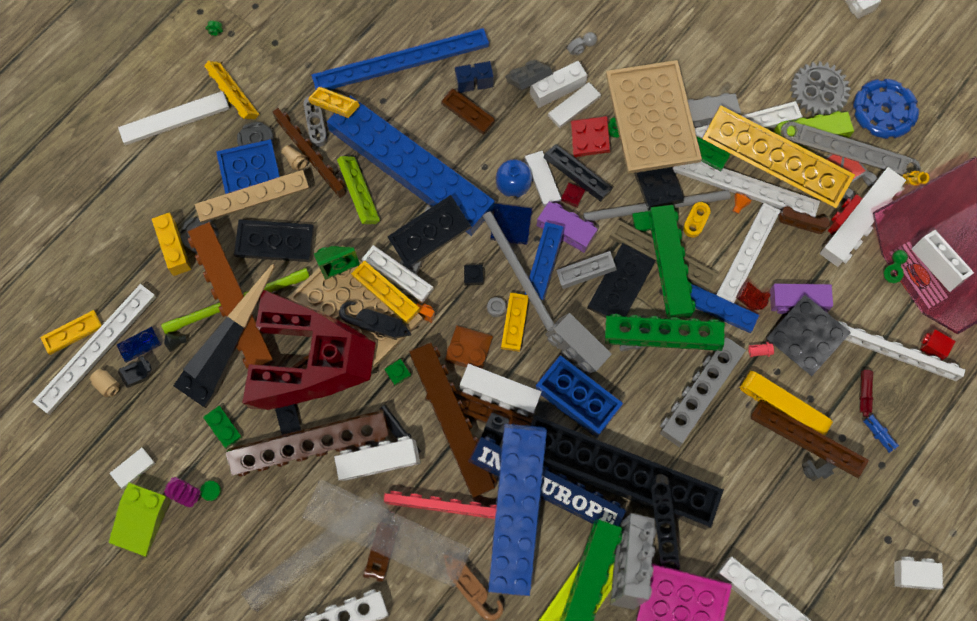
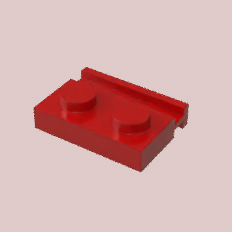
(840, 218)

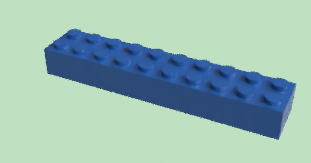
(409, 163)

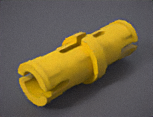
(915, 177)

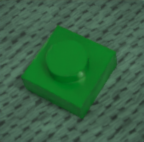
(397, 372)

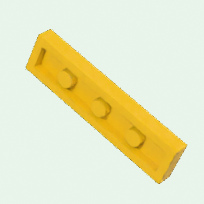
(231, 89)
(385, 292)

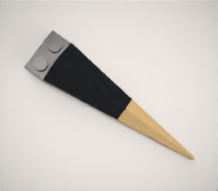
(208, 366)

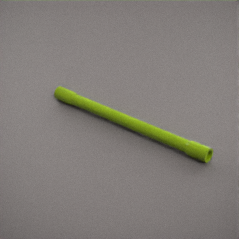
(179, 323)

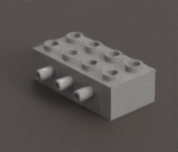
(633, 562)

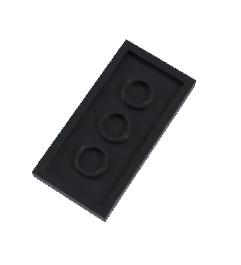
(429, 232)
(274, 240)
(622, 286)

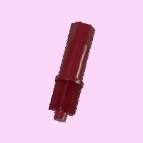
(866, 396)

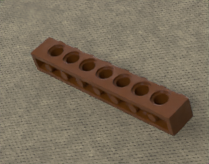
(240, 466)

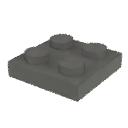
(528, 74)

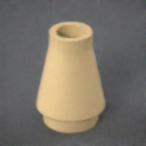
(295, 158)

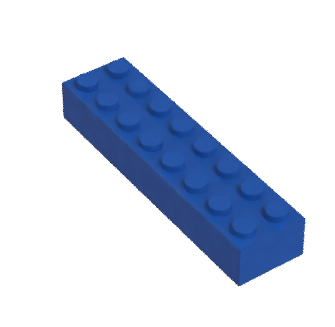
(517, 509)

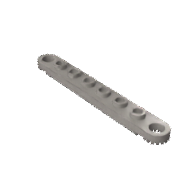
(848, 148)

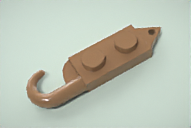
(476, 594)

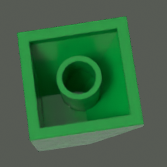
(336, 260)

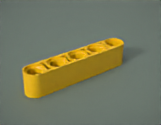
(766, 391)

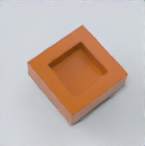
(426, 312)

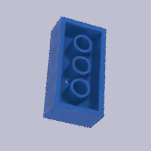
(578, 396)

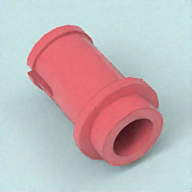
(761, 350)

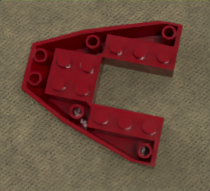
(336, 360)

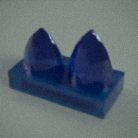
(138, 344)

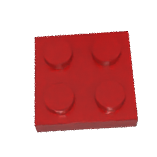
(590, 136)

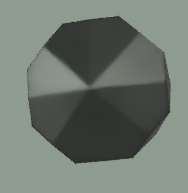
(172, 341)

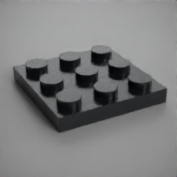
(808, 335)

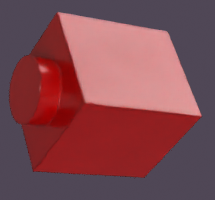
(937, 344)

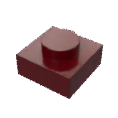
(572, 195)

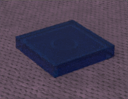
(513, 222)

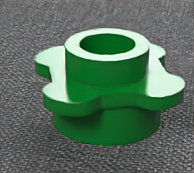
(613, 132)

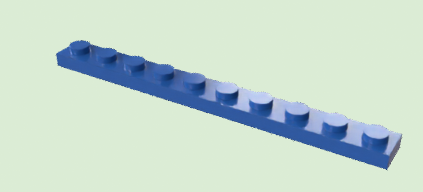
(401, 60)

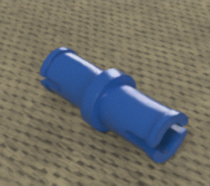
(880, 433)

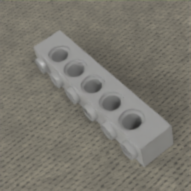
(677, 434)

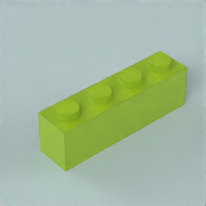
(836, 123)

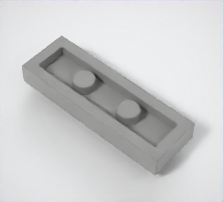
(586, 270)

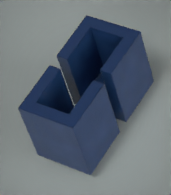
(466, 74)

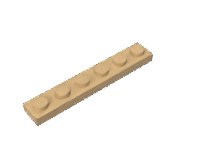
(251, 196)

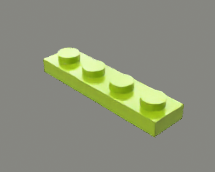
(358, 190)

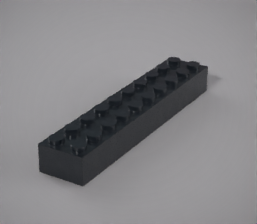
(626, 473)

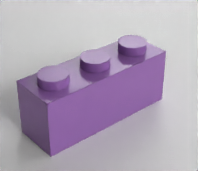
(576, 231)
(786, 296)

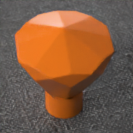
(741, 201)

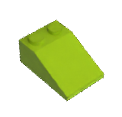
(138, 519)

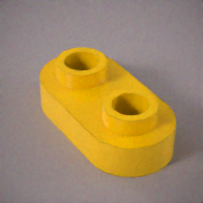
(695, 220)

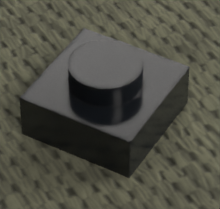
(473, 274)

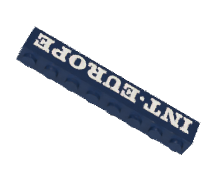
(554, 488)

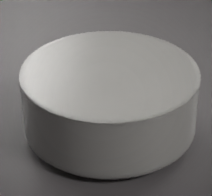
(496, 307)

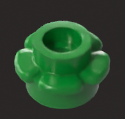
(214, 28)

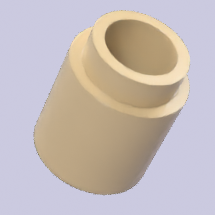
(104, 383)

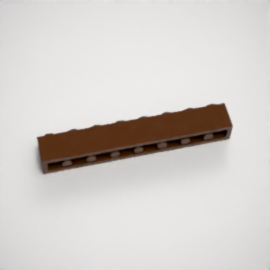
(450, 417)

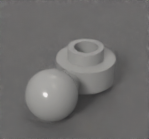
(577, 46)

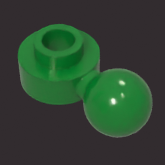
(899, 257)

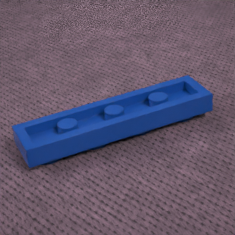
(546, 258)
(723, 309)

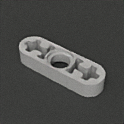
(312, 128)

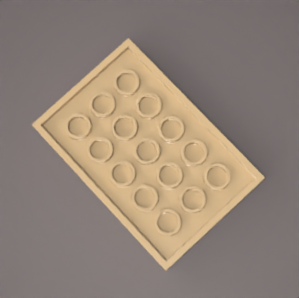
(653, 116)
(331, 293)

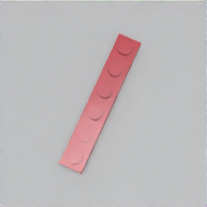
(436, 504)

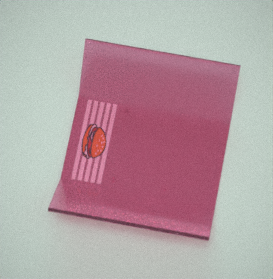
(950, 209)

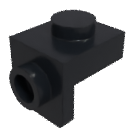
(135, 372)
(495, 427)

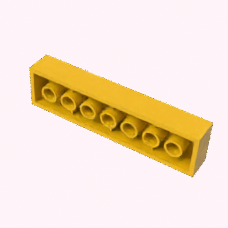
(778, 156)

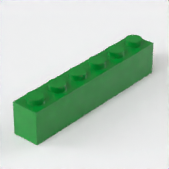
(670, 262)
(592, 572)

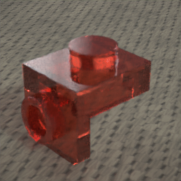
(752, 297)

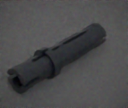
(394, 425)

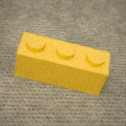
(171, 244)

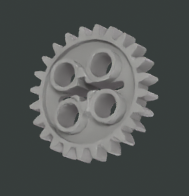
(820, 89)

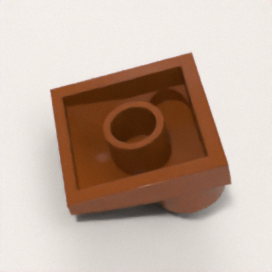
(468, 347)

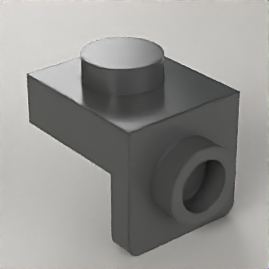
(814, 474)

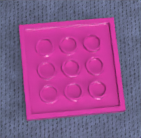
(684, 597)

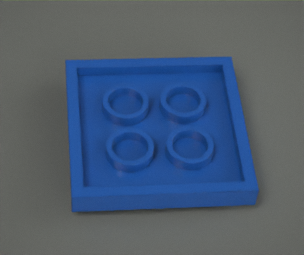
(247, 165)

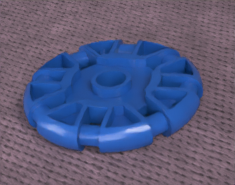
(890, 100)

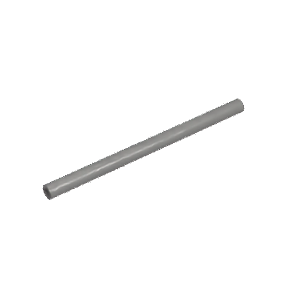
(629, 210)
(518, 270)

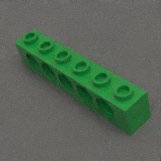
(673, 339)

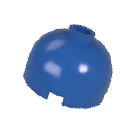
(513, 178)

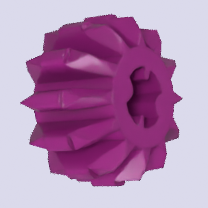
(182, 492)

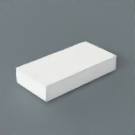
(132, 468)

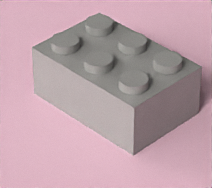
(577, 344)

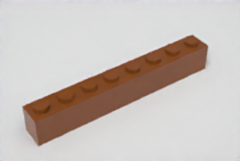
(227, 291)

